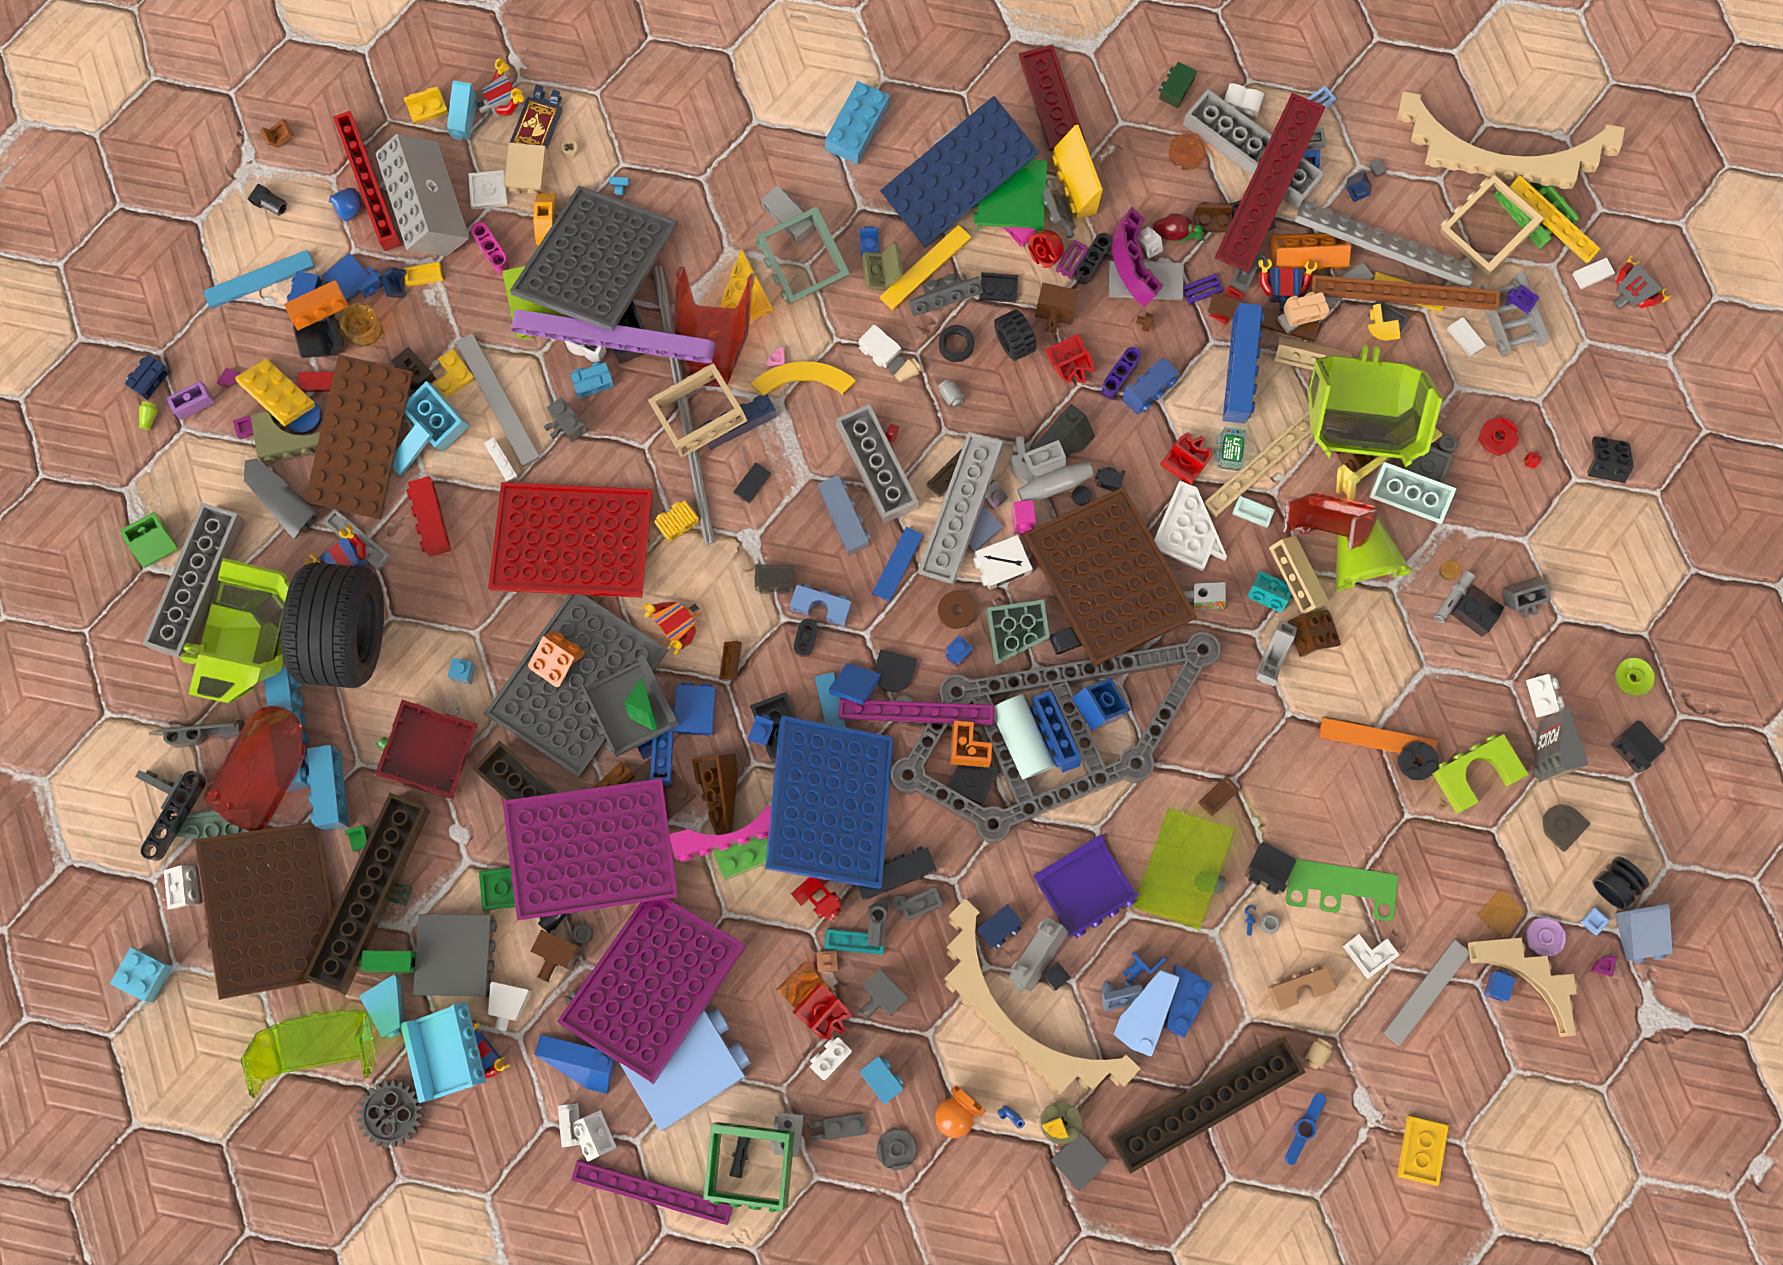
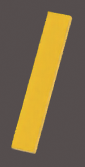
(1556, 221)
(925, 267)

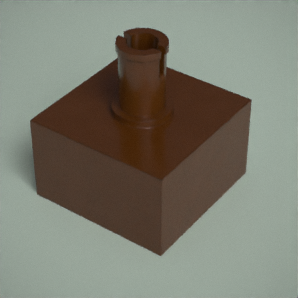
(1056, 305)
(555, 953)

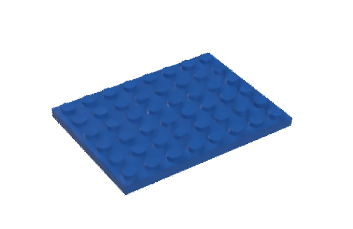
(829, 803)

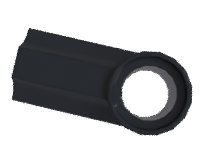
(264, 198)

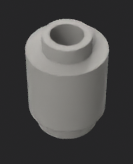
(951, 393)

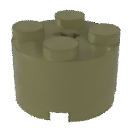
(1069, 1114)

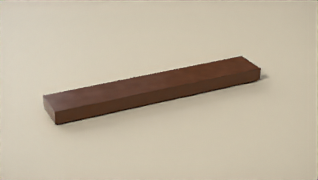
(1226, 307)

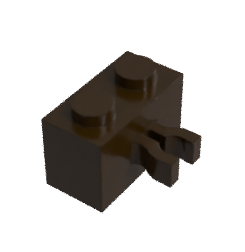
(409, 361)

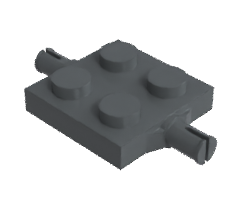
(1058, 208)

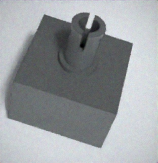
(883, 995)

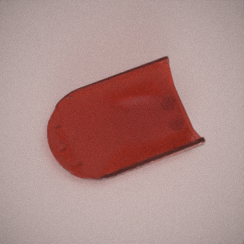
(257, 769)

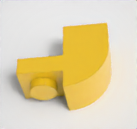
(1383, 330)

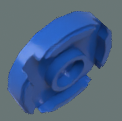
(307, 422)

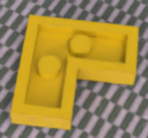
(457, 374)

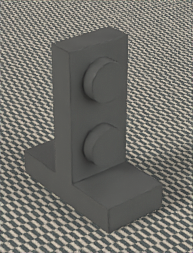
(165, 785)

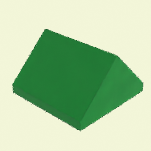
(639, 706)

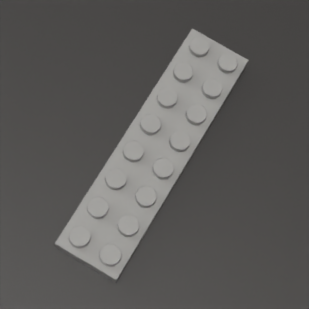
(961, 508)

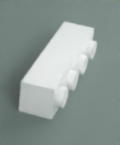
(501, 460)

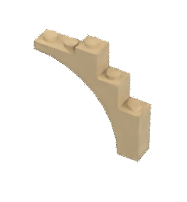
(1535, 970)

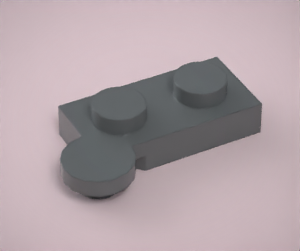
(1242, 279)
(918, 904)

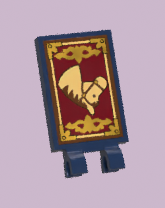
(538, 119)

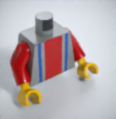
(500, 94)

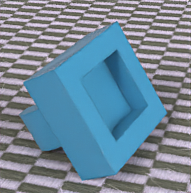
(619, 183)

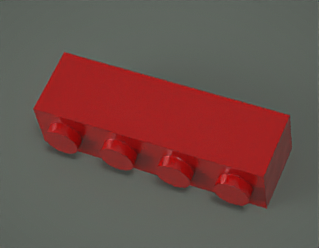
(429, 516)

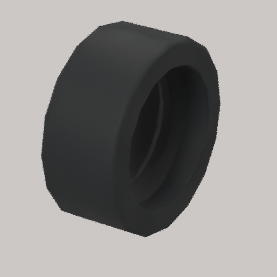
(960, 330)

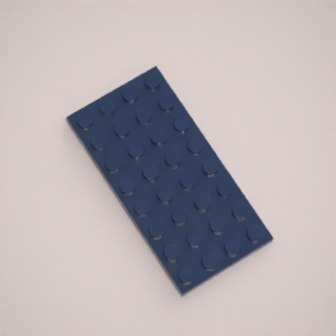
(959, 171)

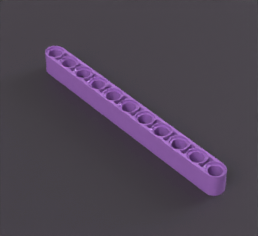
(621, 338)

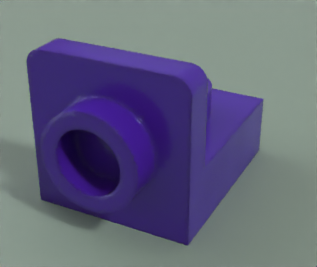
(1522, 298)

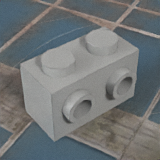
(788, 1122)

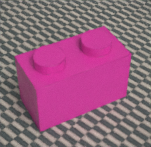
(1023, 516)

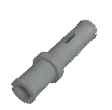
(1458, 591)

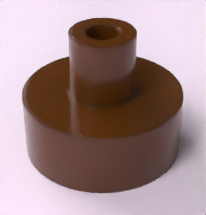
(1146, 322)

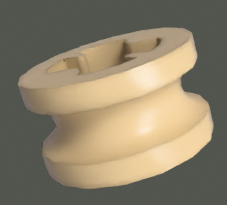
(569, 143)

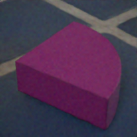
(227, 378)
(1604, 966)

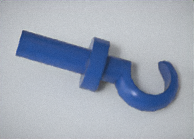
(1249, 920)

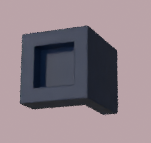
(1359, 186)

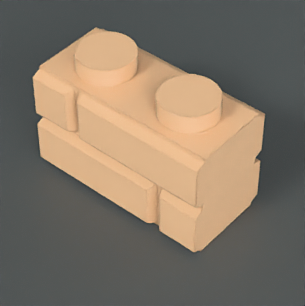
(1306, 308)

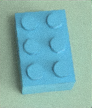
(436, 414)

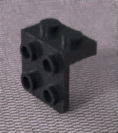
(319, 338)
(1611, 460)
(1638, 746)
(1270, 868)

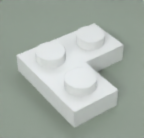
(1370, 960)

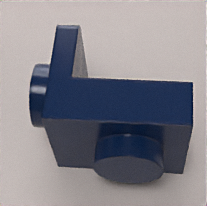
(393, 283)

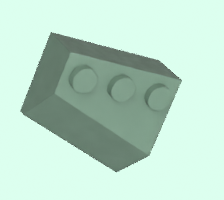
(1016, 628)

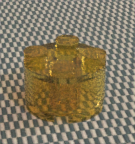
(360, 334)

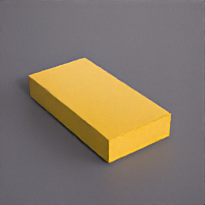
(423, 274)

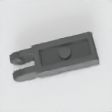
(840, 1127)

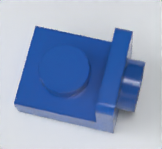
(869, 240)
(761, 730)

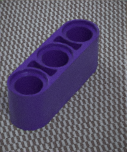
(1119, 380)

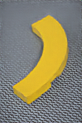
(803, 371)

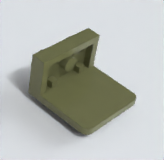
(882, 268)

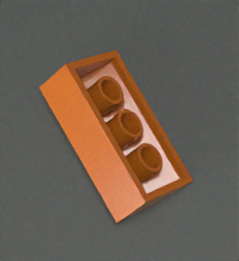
(1296, 249)

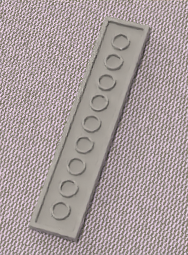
(1385, 244)

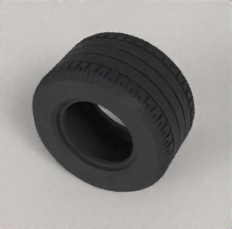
(332, 625)

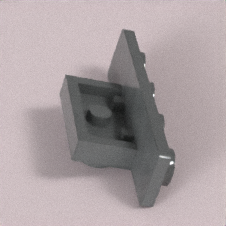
(944, 292)

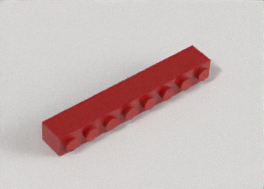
(367, 181)

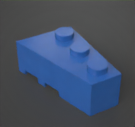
(1186, 1001)

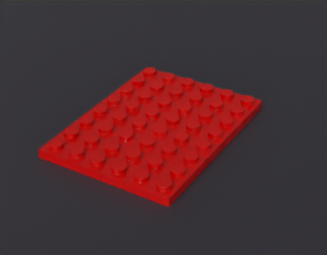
(571, 540)

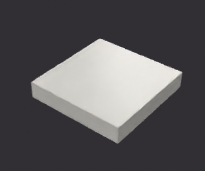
(487, 189)

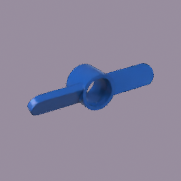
(1311, 1116)

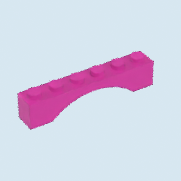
(690, 843)

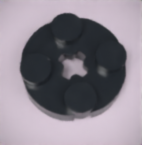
(1407, 756)

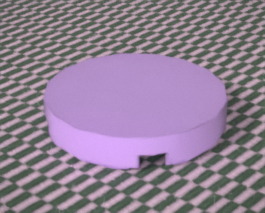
(1545, 937)

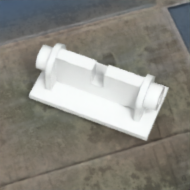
(567, 1116)

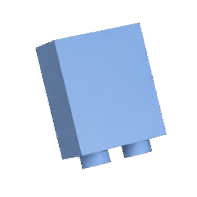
(695, 1073)

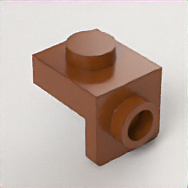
(278, 134)

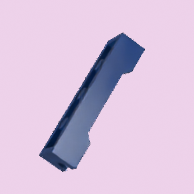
(662, 757)

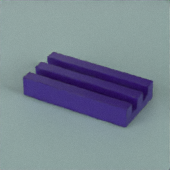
(1216, 282)

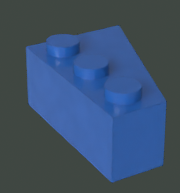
(1150, 386)

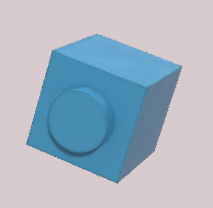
(461, 671)

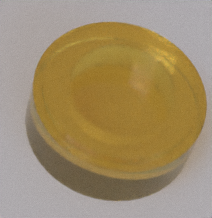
(1449, 570)

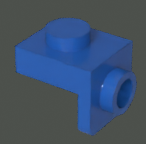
(370, 285)

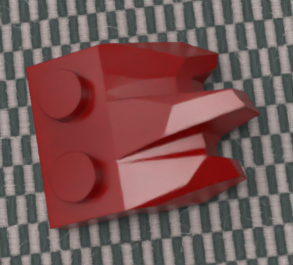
(1070, 359)
(1187, 458)
(822, 1012)

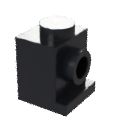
(1109, 478)

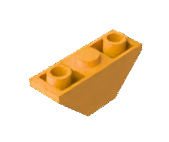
(544, 214)

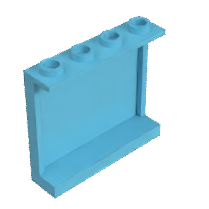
(443, 1052)

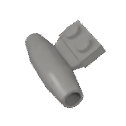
(1052, 475)

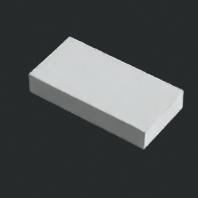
(1593, 273)
(1466, 337)

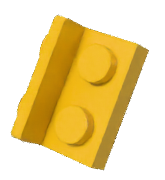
(426, 105)

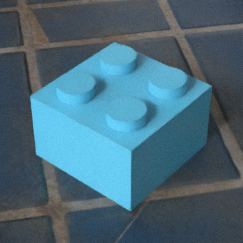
(141, 974)

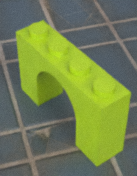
(1453, 776)

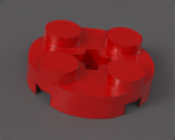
(1491, 443)

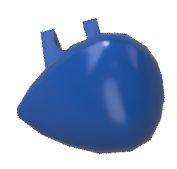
(346, 203)

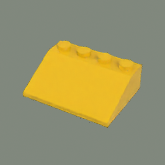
(1077, 174)

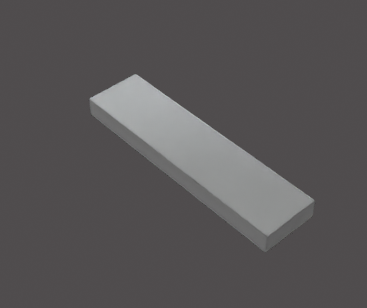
(374, 553)

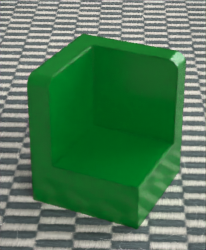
(358, 837)

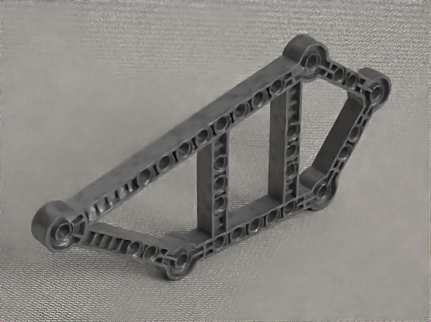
(979, 692)

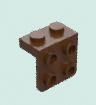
(1314, 632)

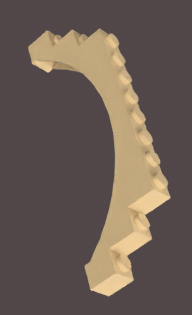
(1455, 154)
(1053, 1066)

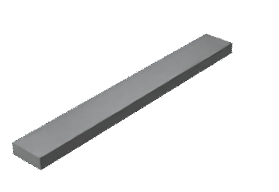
(498, 400)

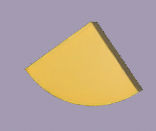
(1055, 1128)

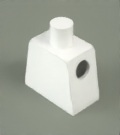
(506, 1003)

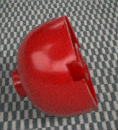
(1046, 247)

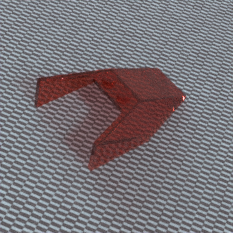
(721, 325)

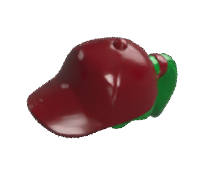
(1177, 228)

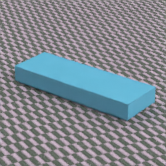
(411, 447)

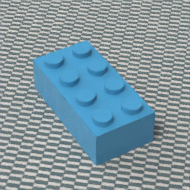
(857, 122)
(327, 788)

